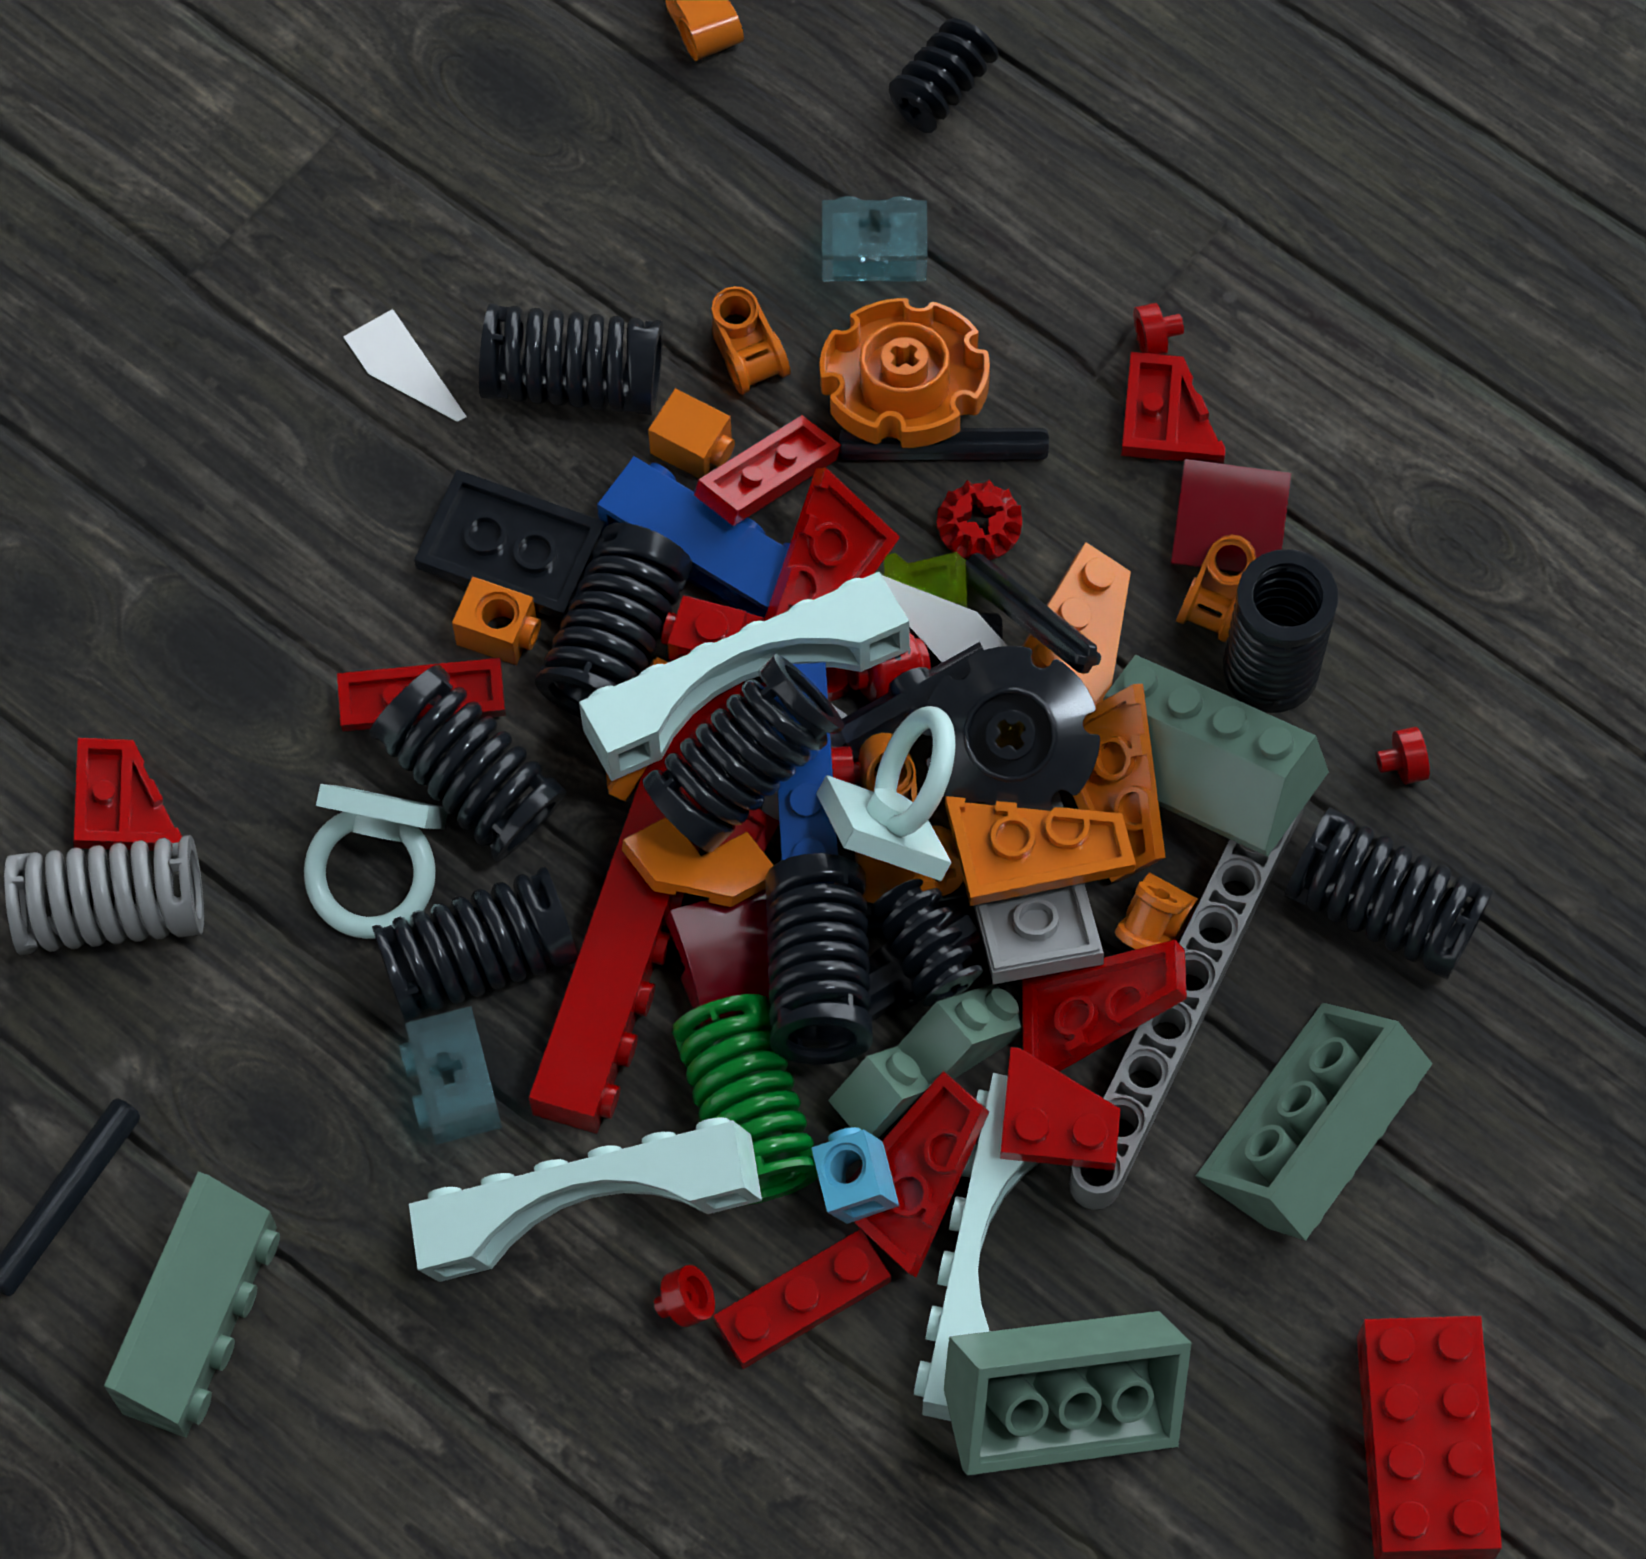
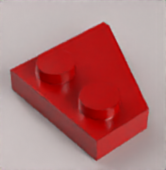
(1166, 413)
(117, 797)
(1056, 1118)

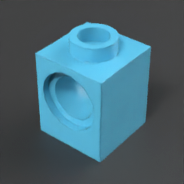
(874, 1187)

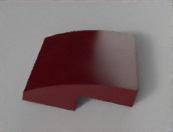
(1224, 502)
(722, 950)

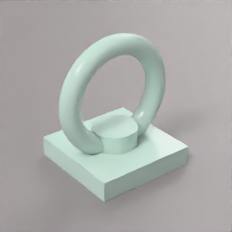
(376, 817)
(886, 822)

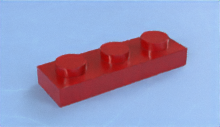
(767, 470)
(368, 692)
(802, 1298)

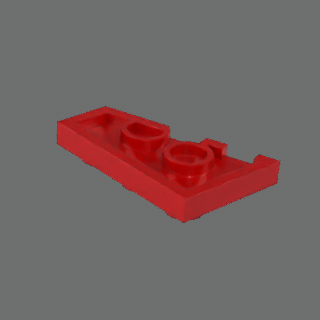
(831, 544)
(1090, 1007)
(926, 1163)

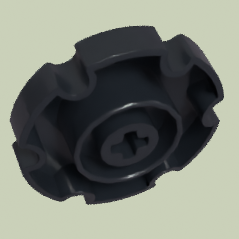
(1012, 689)

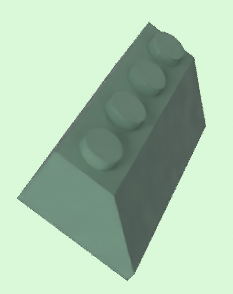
(1224, 758)
(1315, 1119)
(192, 1307)
(1066, 1391)

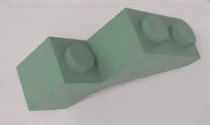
(947, 1039)

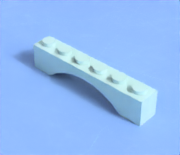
(845, 628)
(971, 1217)
(474, 1227)

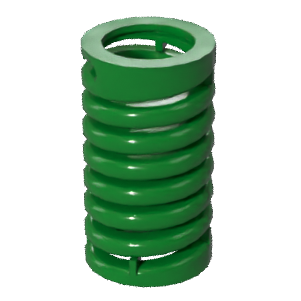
(748, 1084)

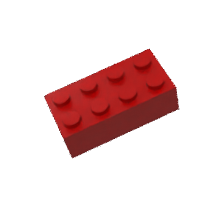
(1428, 1438)

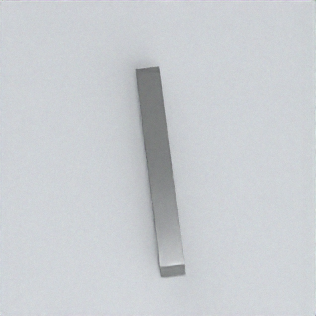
(1207, 962)

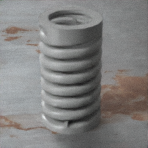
(136, 921)

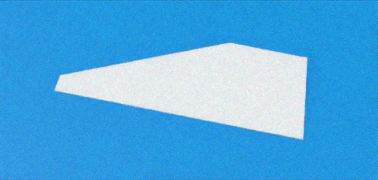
(395, 359)
(941, 623)

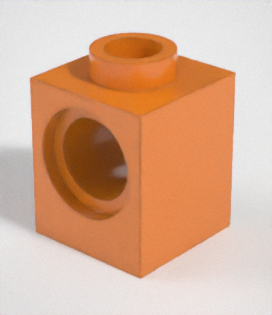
(488, 601)

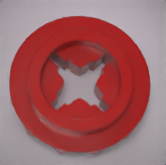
(967, 538)

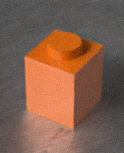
(691, 435)

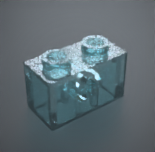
(854, 255)
(446, 1044)

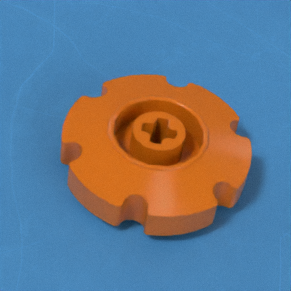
(904, 372)

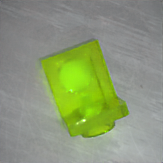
(938, 575)

